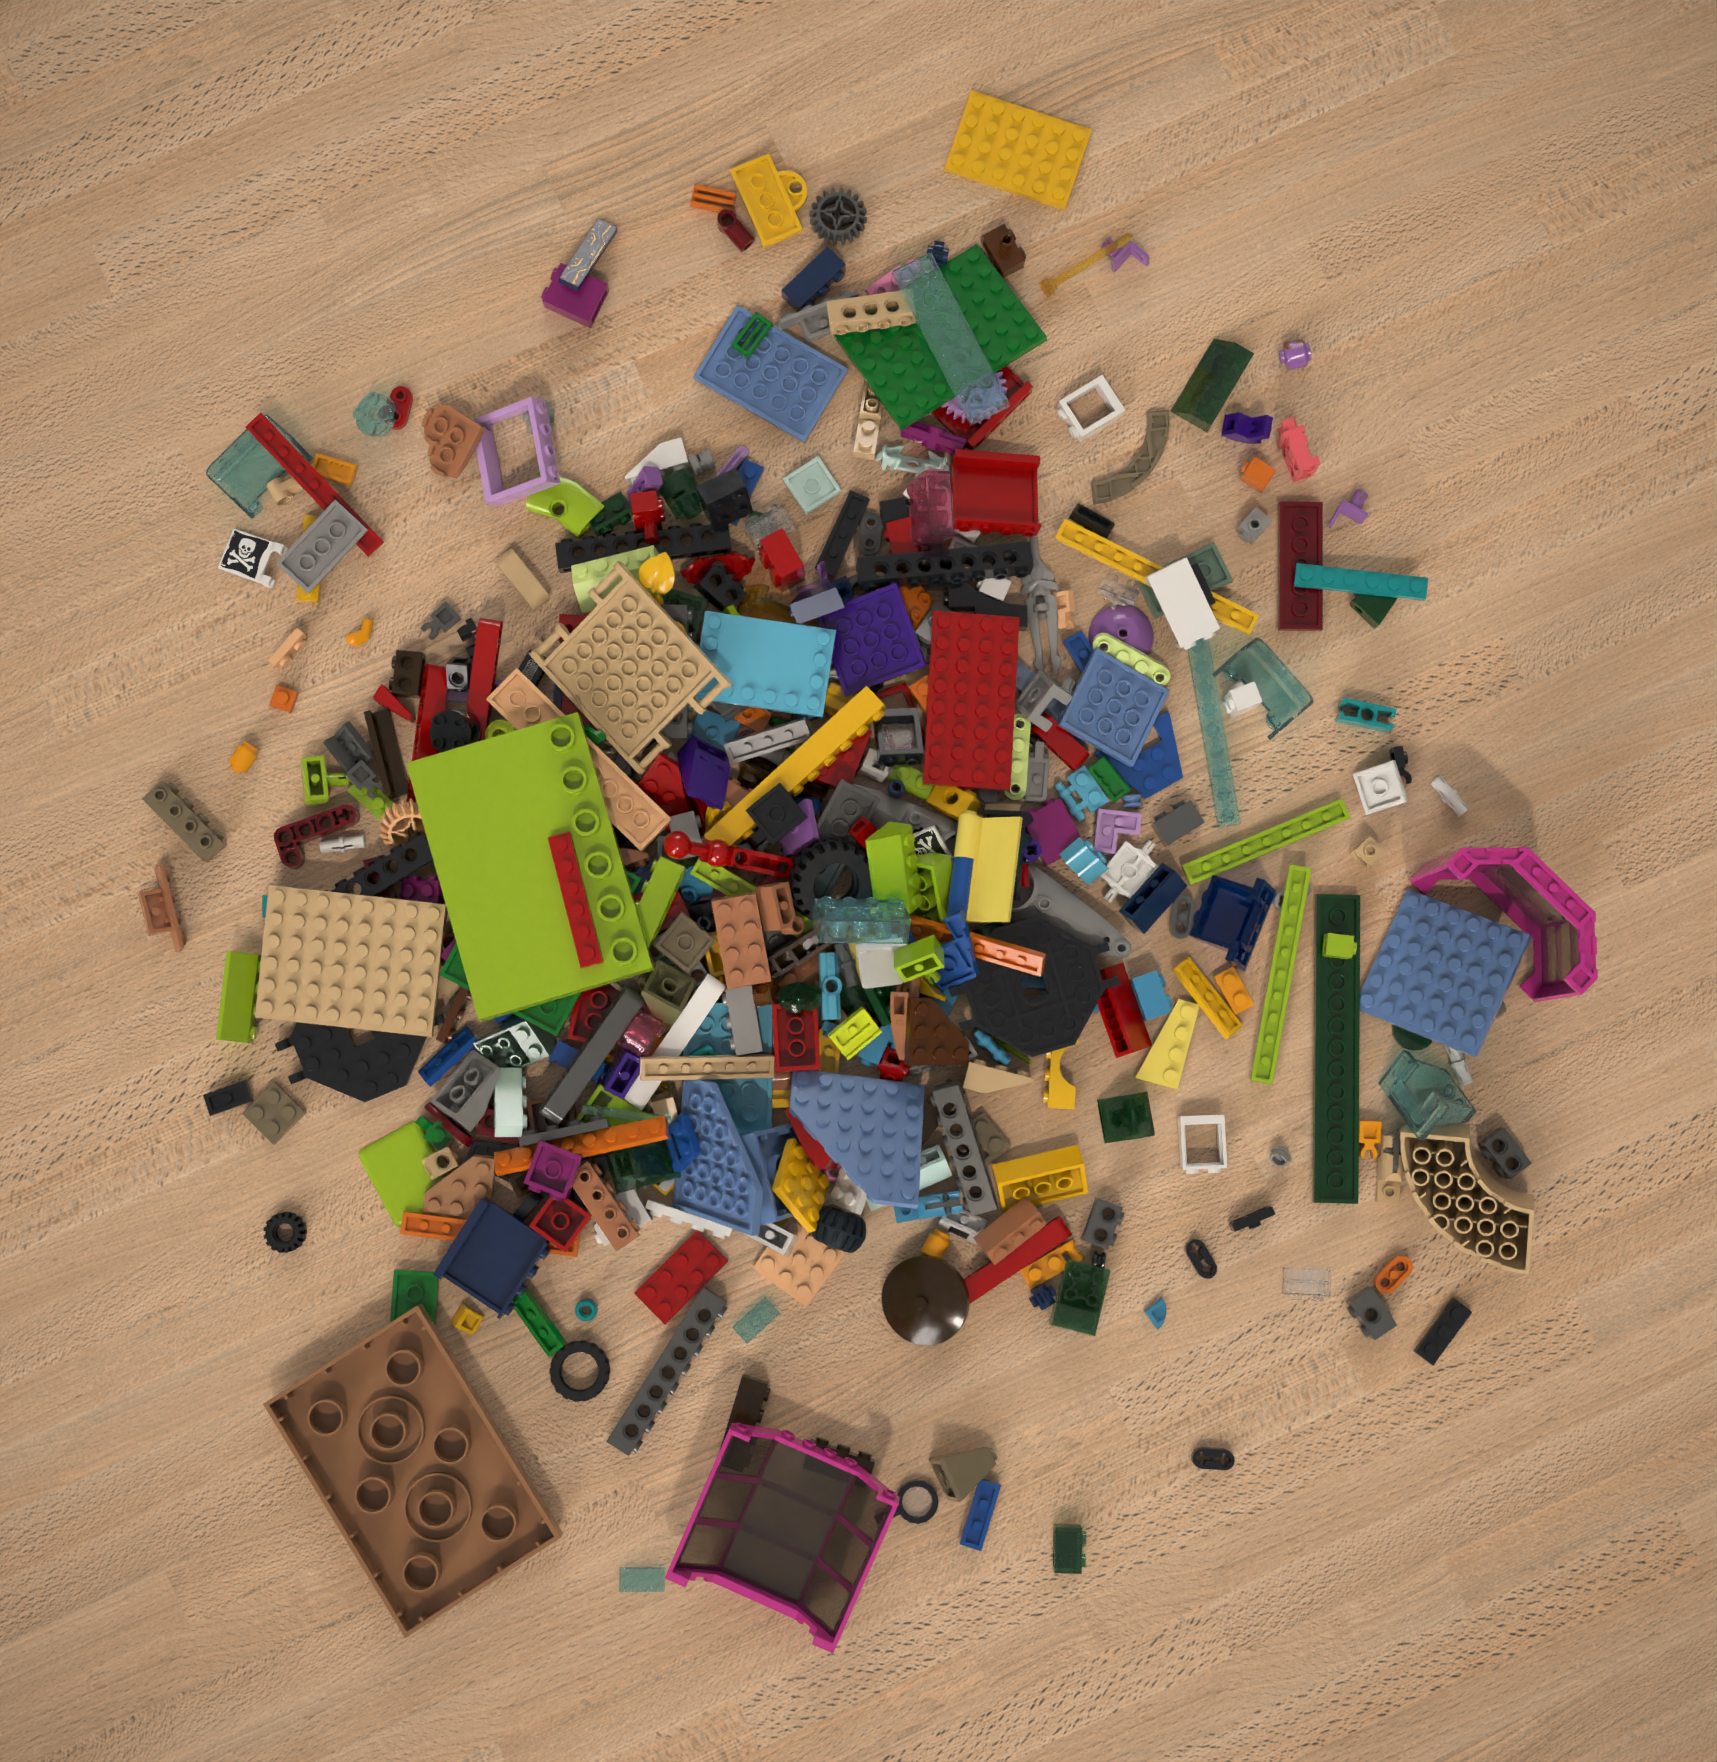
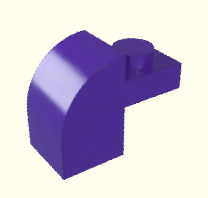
(1247, 429)

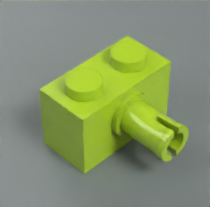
(317, 781)
(920, 959)

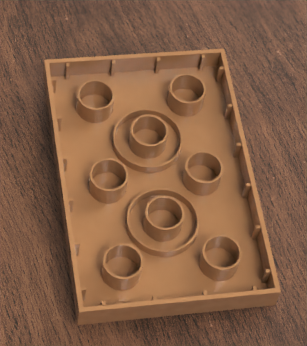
(413, 1470)

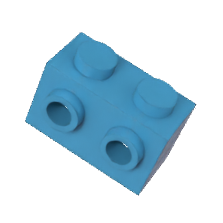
(1151, 995)

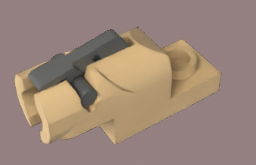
(1389, 1171)

